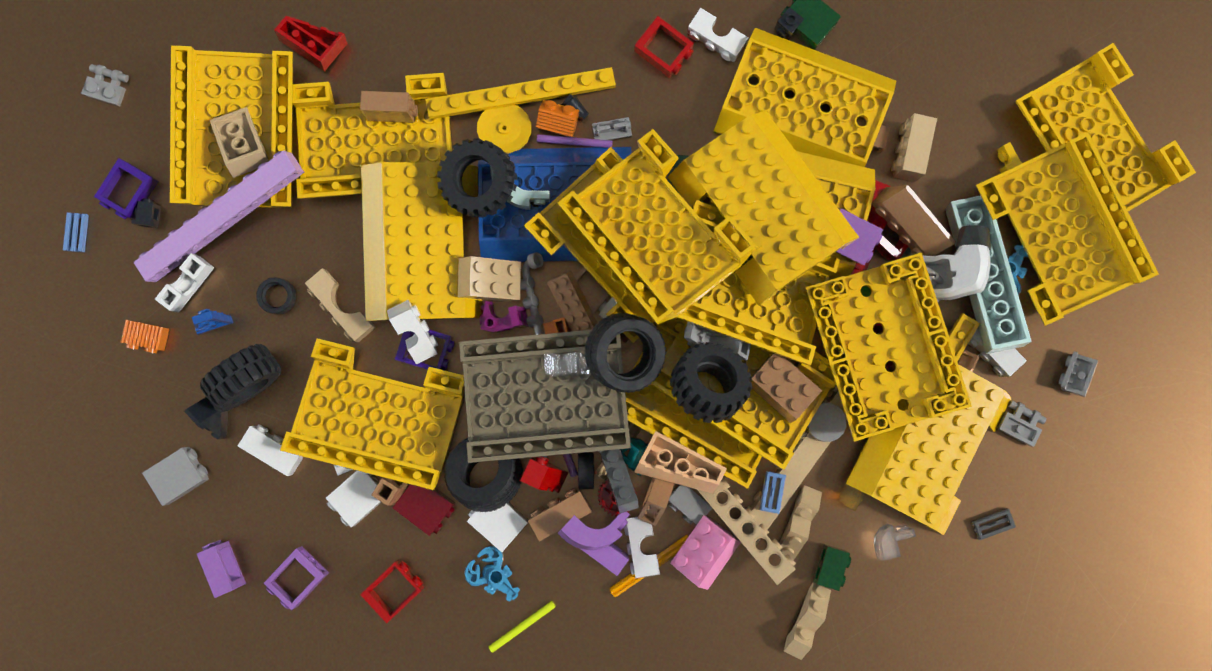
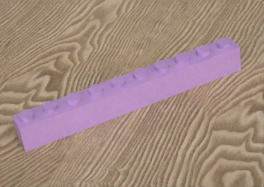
(219, 216)

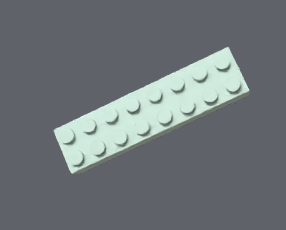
(999, 305)

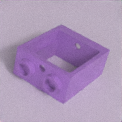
(610, 557)
(310, 564)
(220, 568)

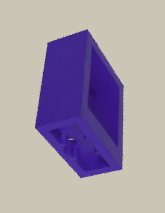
(111, 180)
(402, 351)

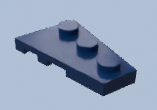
(210, 320)

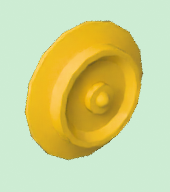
(505, 127)

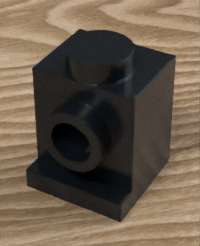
(147, 214)

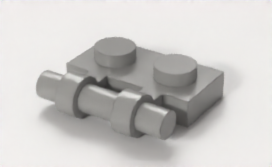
(104, 91)
(1018, 428)

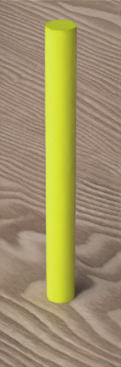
(522, 626)

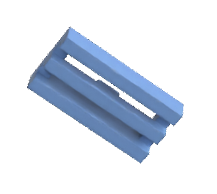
(72, 232)
(764, 492)

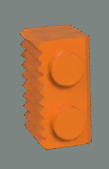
(557, 118)
(144, 335)

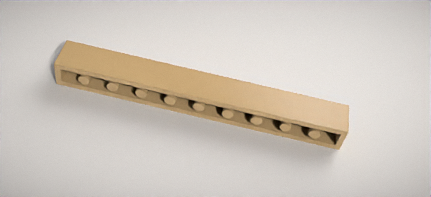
(805, 456)

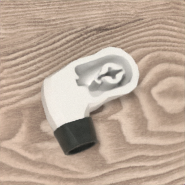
(964, 271)

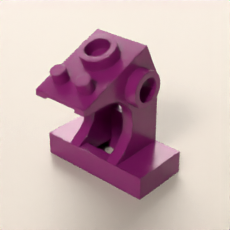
(514, 319)

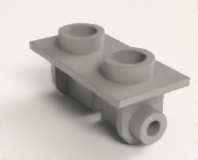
(612, 129)

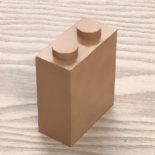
(388, 106)

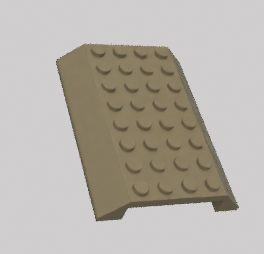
(527, 414)

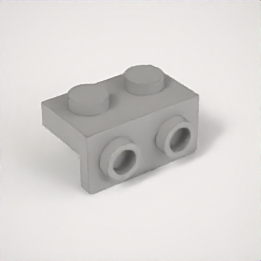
(1078, 374)

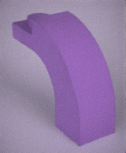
(593, 539)

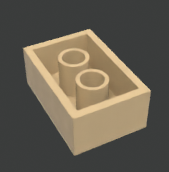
(914, 147)
(489, 279)

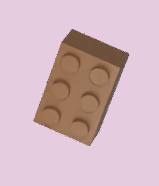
(784, 387)
(558, 513)

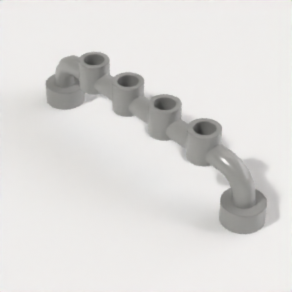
(527, 283)

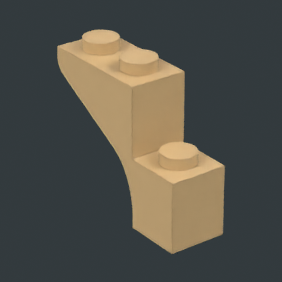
(799, 525)
(811, 617)

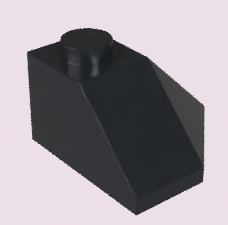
(206, 417)

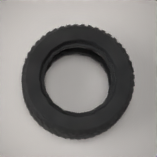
(651, 360)

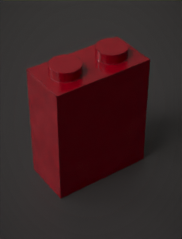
(425, 508)

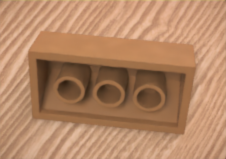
(912, 221)

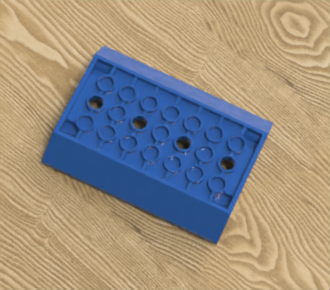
(542, 169)

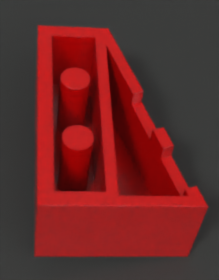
(311, 42)
(544, 475)

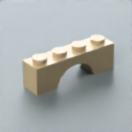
(324, 288)

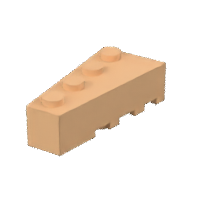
(680, 465)

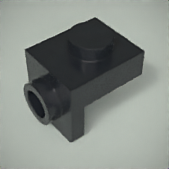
(788, 24)

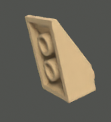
(239, 142)

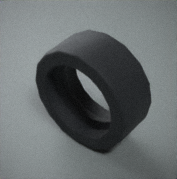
(261, 295)
(585, 471)

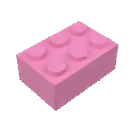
(705, 552)

